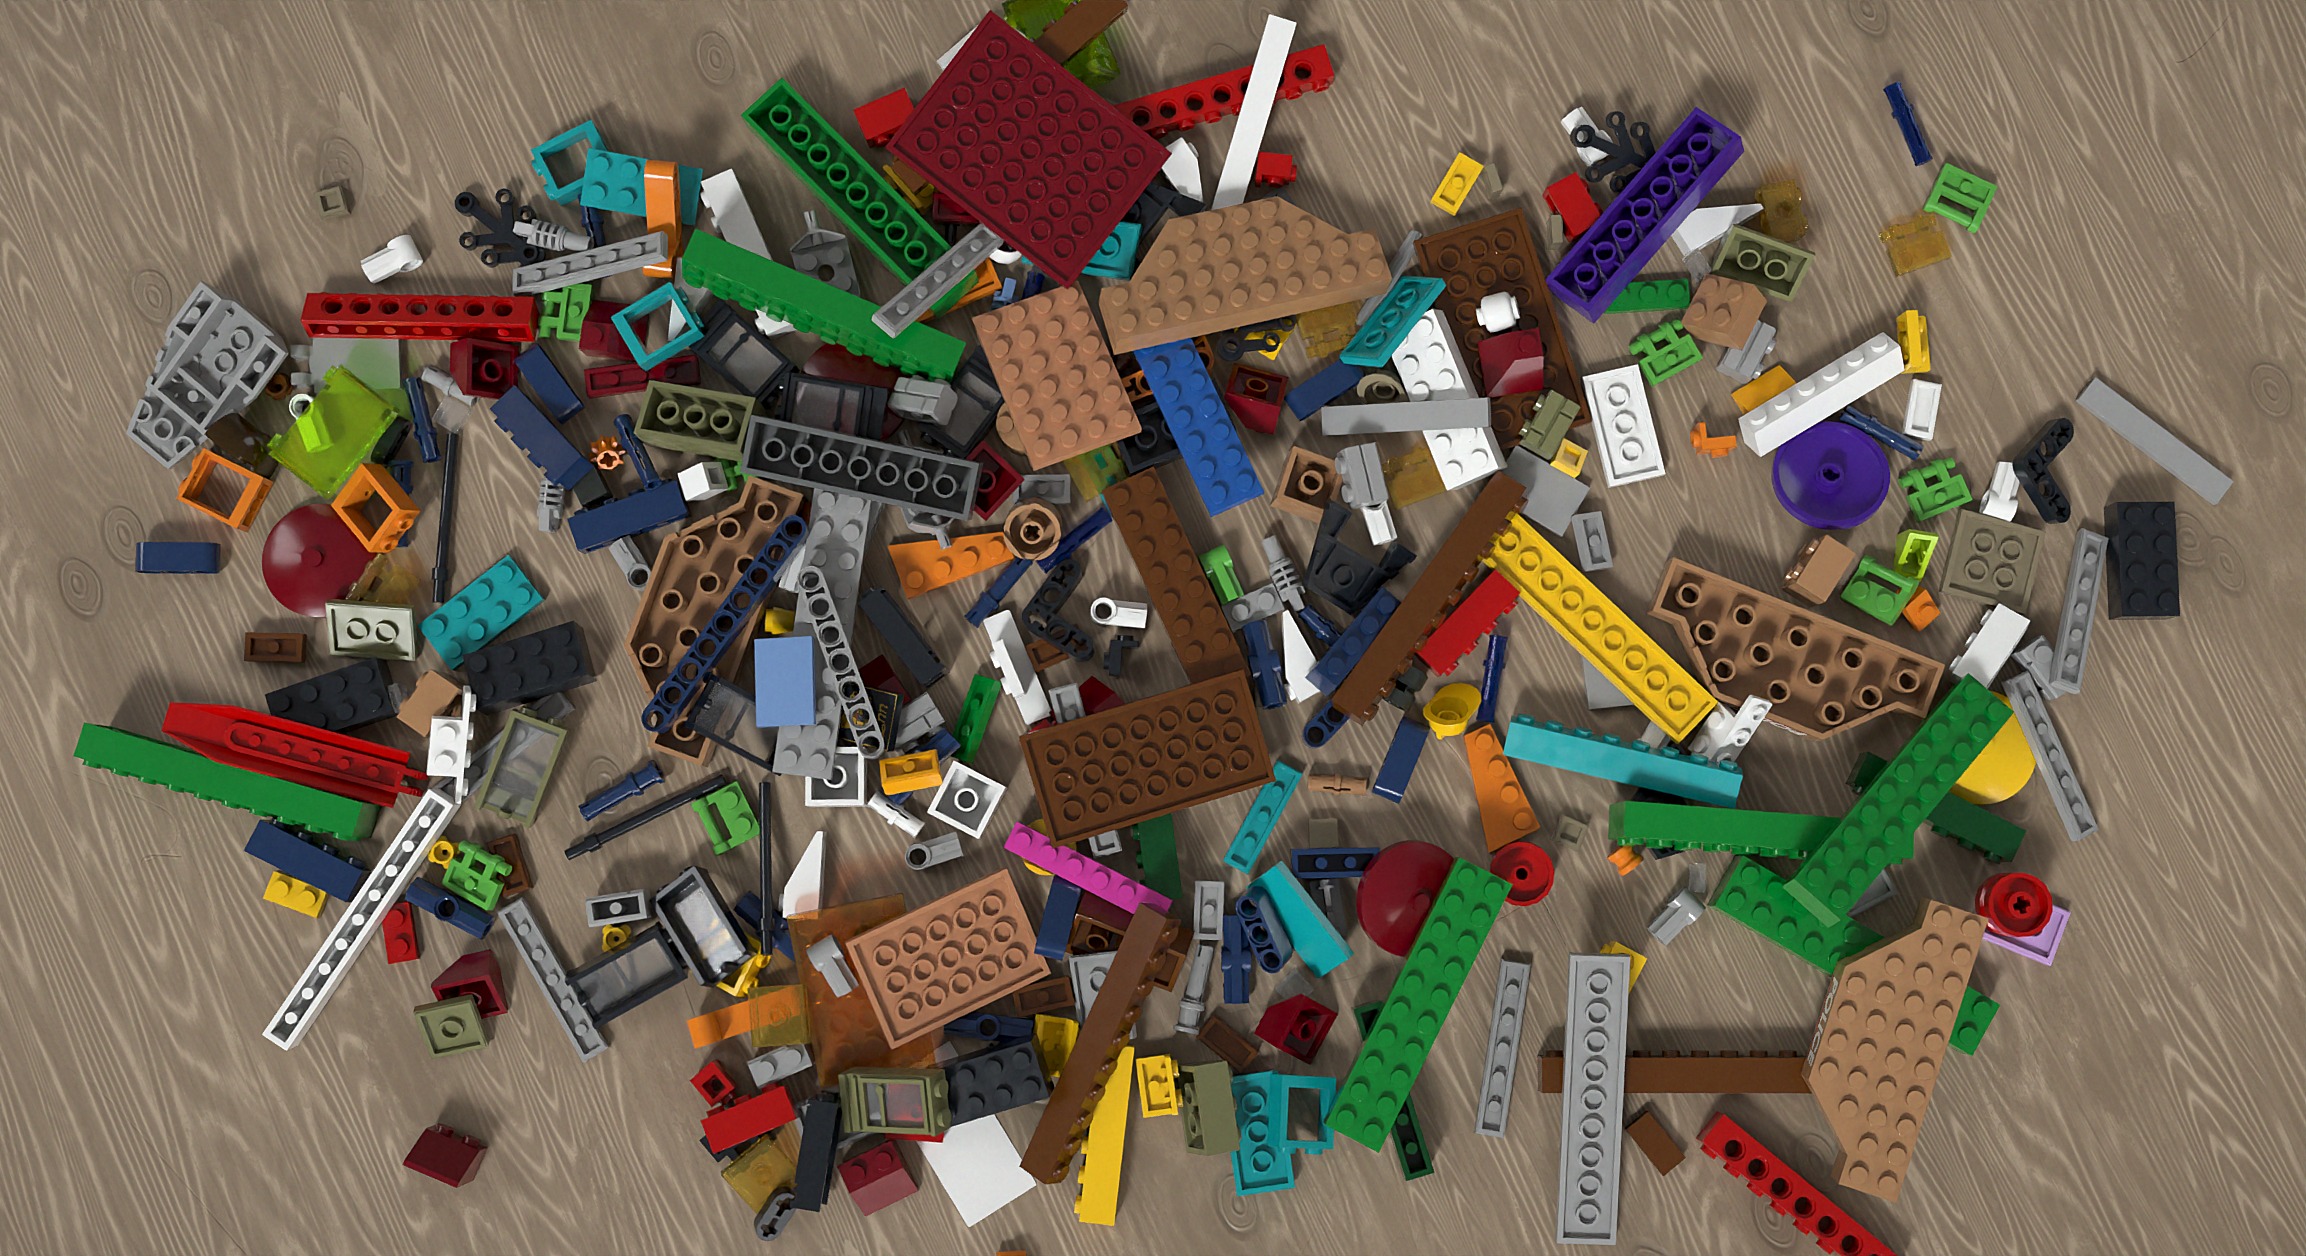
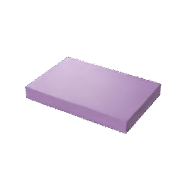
(2039, 946)

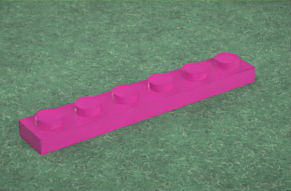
(1082, 870)

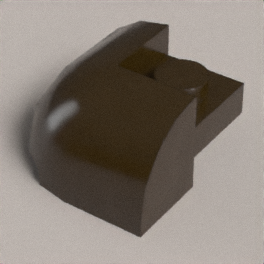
(243, 442)

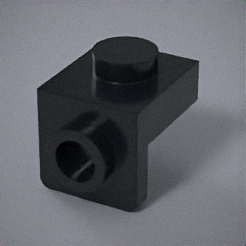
(1113, 659)

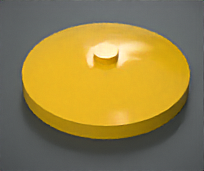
(2000, 767)

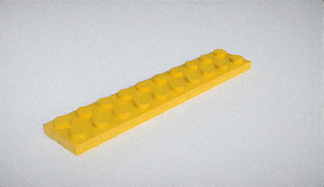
(1600, 631)

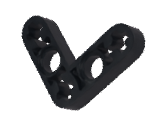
(2031, 468)
(1049, 610)

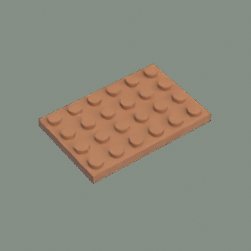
(1056, 375)
(947, 957)

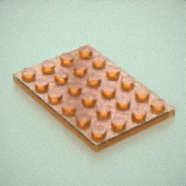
(846, 1027)

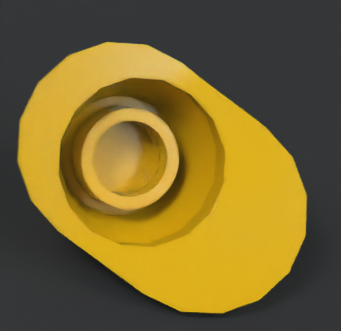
(1451, 709)

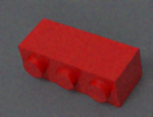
(749, 1117)

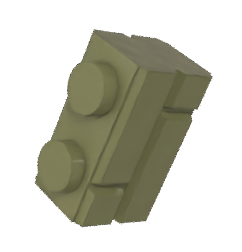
(1549, 424)

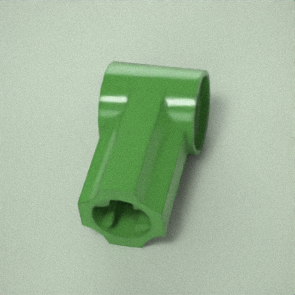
(1218, 568)

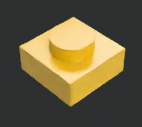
(1569, 458)

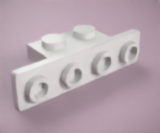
(1016, 665)
(1726, 732)
(448, 745)

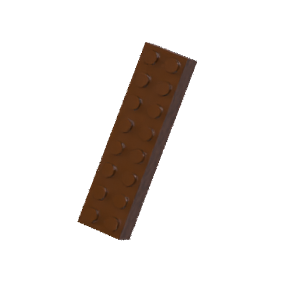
(1173, 577)

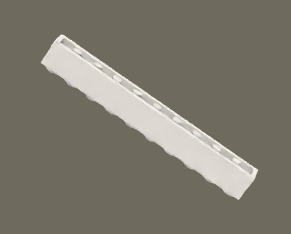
(361, 919)

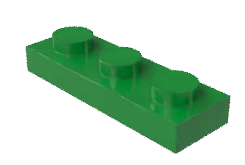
(1652, 297)
(975, 716)

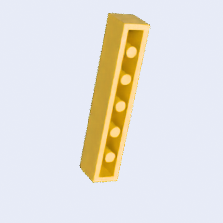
(1105, 1147)

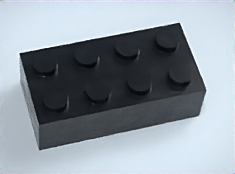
(1155, 442)
(2141, 561)
(529, 668)
(338, 699)
(996, 1079)

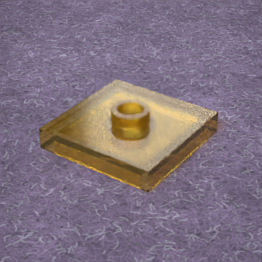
(779, 1015)
(760, 1172)

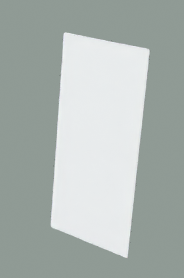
(976, 1162)

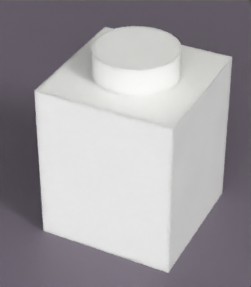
(703, 481)

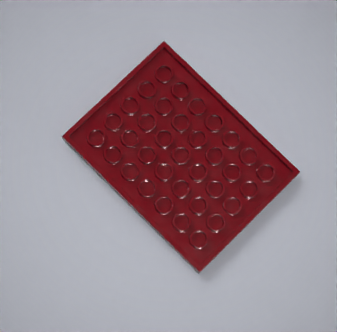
(1028, 150)

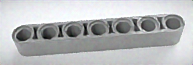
(835, 649)

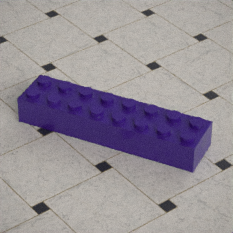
(1645, 214)

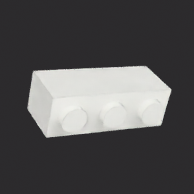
(1990, 647)

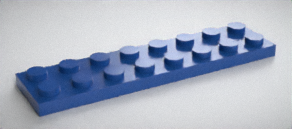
(1199, 425)

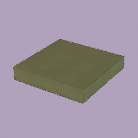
(451, 1026)

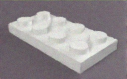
(1623, 426)

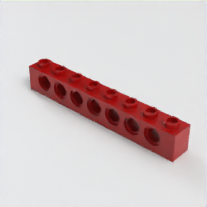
(1312, 60)
(420, 317)
(1722, 1129)

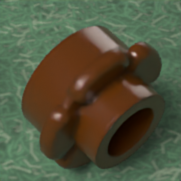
(286, 386)

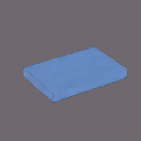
(785, 681)

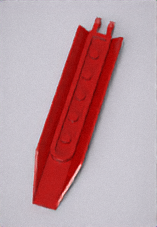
(293, 751)

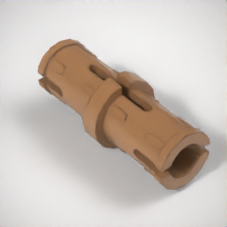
(1336, 784)

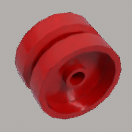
(1539, 870)
(2030, 900)

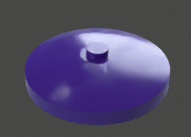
(1831, 476)

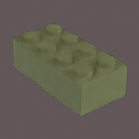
(696, 420)

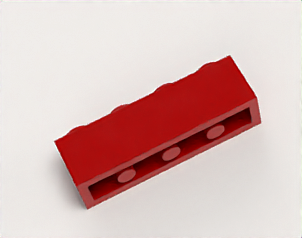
(1467, 623)

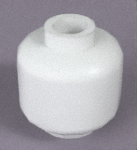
(1498, 312)

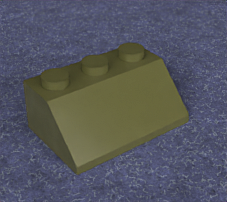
(1762, 261)
(1208, 1107)

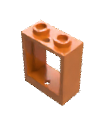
(355, 495)
(249, 502)

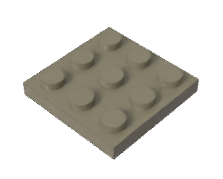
(1992, 561)

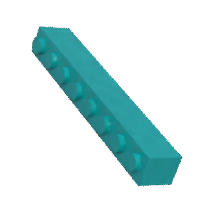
(1623, 761)

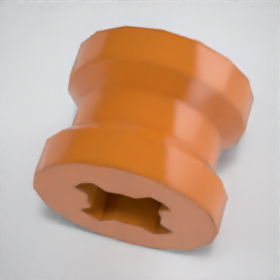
(1625, 859)

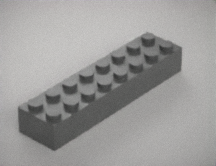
(861, 467)

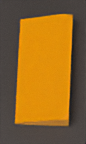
(1762, 389)
(910, 772)

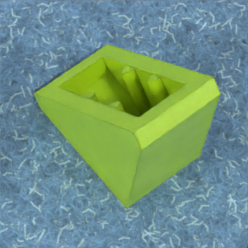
(1913, 552)

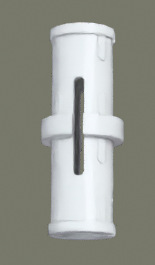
(895, 814)

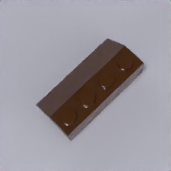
(1102, 926)

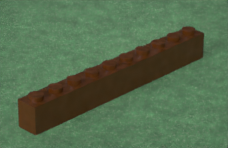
(1061, 42)
(1430, 598)
(1100, 1043)
(1694, 1073)

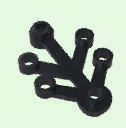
(1624, 153)
(502, 233)
(1242, 345)

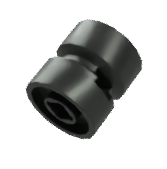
(1413, 681)

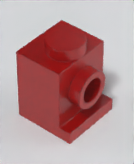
(1275, 170)
(704, 1084)

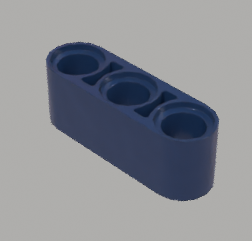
(549, 383)
(1323, 388)
(177, 558)
(1323, 723)
(1400, 759)
(1057, 918)
(1261, 942)

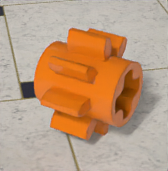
(606, 453)

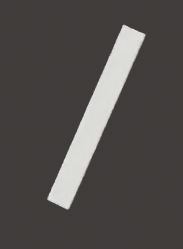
(1254, 112)

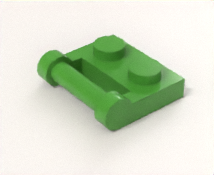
(1963, 189)
(1874, 598)
(736, 814)

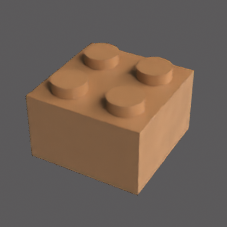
(1724, 311)
(1306, 484)
(1817, 571)
(435, 696)

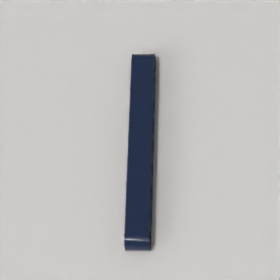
(713, 632)

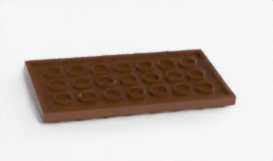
(1488, 260)
(1147, 758)

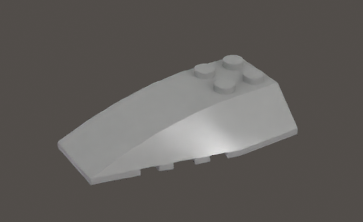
(209, 367)

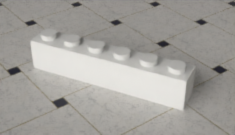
(740, 228)
(1821, 394)

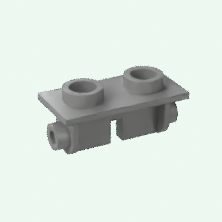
(1328, 899)

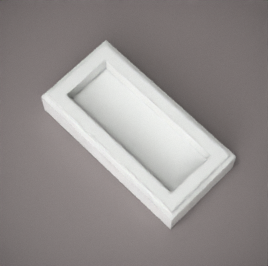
(1921, 409)

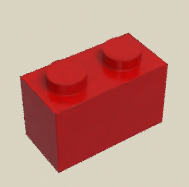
(883, 117)
(1572, 201)

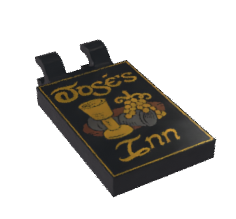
(887, 711)

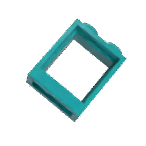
(569, 192)
(625, 318)
(1279, 1113)

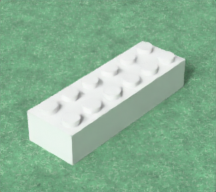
(1436, 371)

